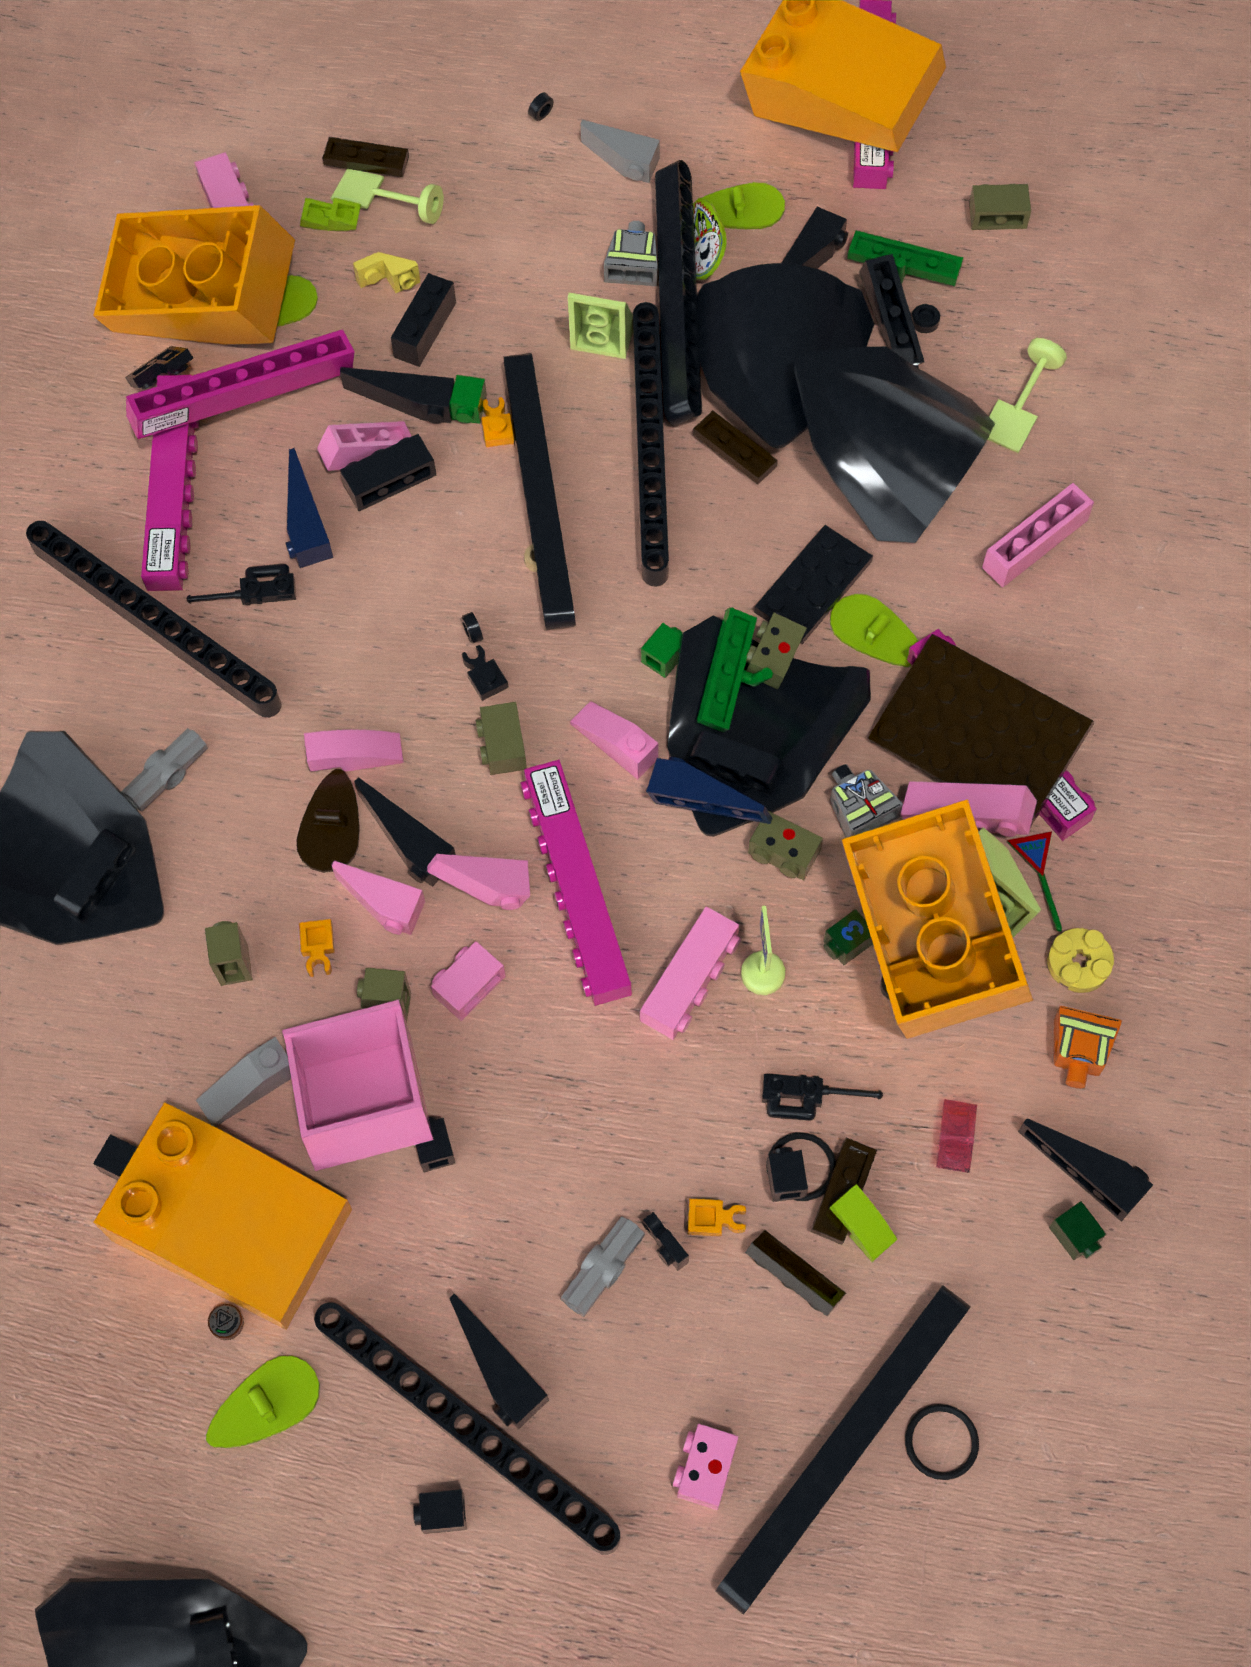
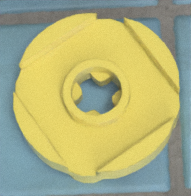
(1070, 973)

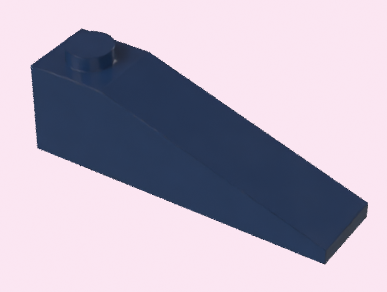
(304, 526)
(685, 787)

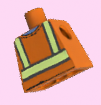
(1082, 1043)

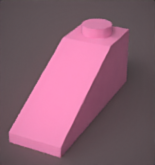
(354, 442)
(617, 738)
(487, 879)
(388, 901)

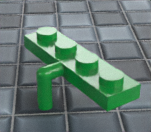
(908, 258)
(728, 670)

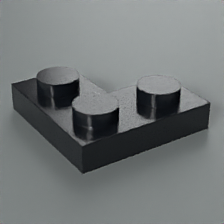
(169, 361)

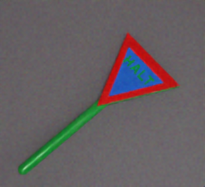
(1035, 851)

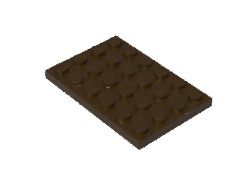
(979, 724)

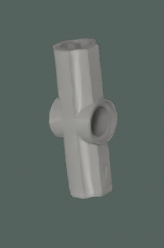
(164, 769)
(602, 1266)

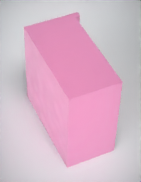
(356, 1085)

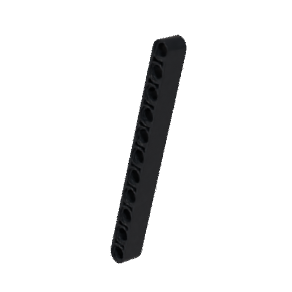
(678, 294)
(650, 453)
(539, 492)
(159, 628)
(476, 1440)
(842, 1450)

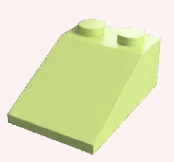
(599, 325)
(1013, 890)

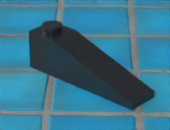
(818, 239)
(889, 304)
(412, 394)
(408, 836)
(1103, 1176)
(509, 1384)

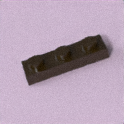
(365, 156)
(735, 447)
(850, 1169)
(795, 1273)

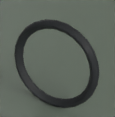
(822, 1144)
(916, 1462)

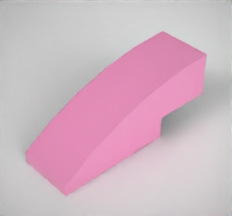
(352, 749)

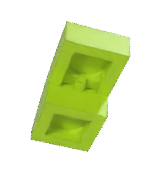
(338, 216)
(864, 1222)

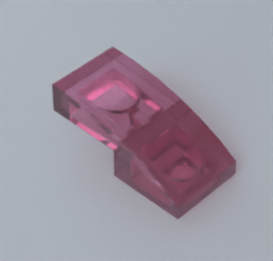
(956, 1136)

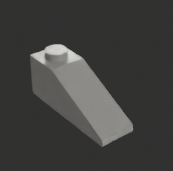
(625, 151)
(246, 1082)

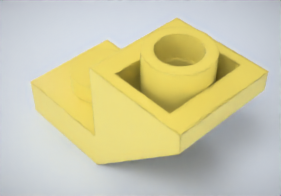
(400, 272)

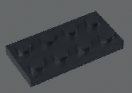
(815, 580)

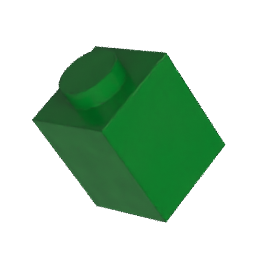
(467, 399)
(662, 650)

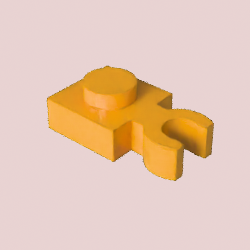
(497, 425)
(316, 941)
(708, 1217)

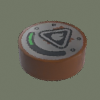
(225, 1322)

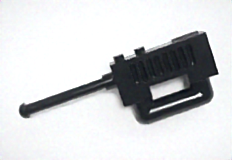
(255, 592)
(802, 1088)

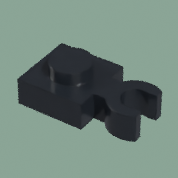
(484, 676)
(669, 1248)

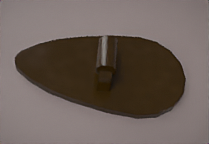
(330, 824)

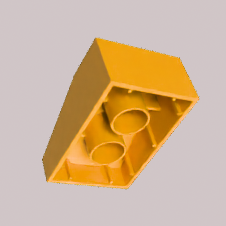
(841, 72)
(196, 275)
(936, 920)
(223, 1215)

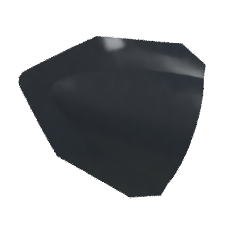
(758, 325)
(888, 435)
(774, 736)
(72, 848)
(161, 1626)

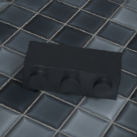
(423, 320)
(388, 472)

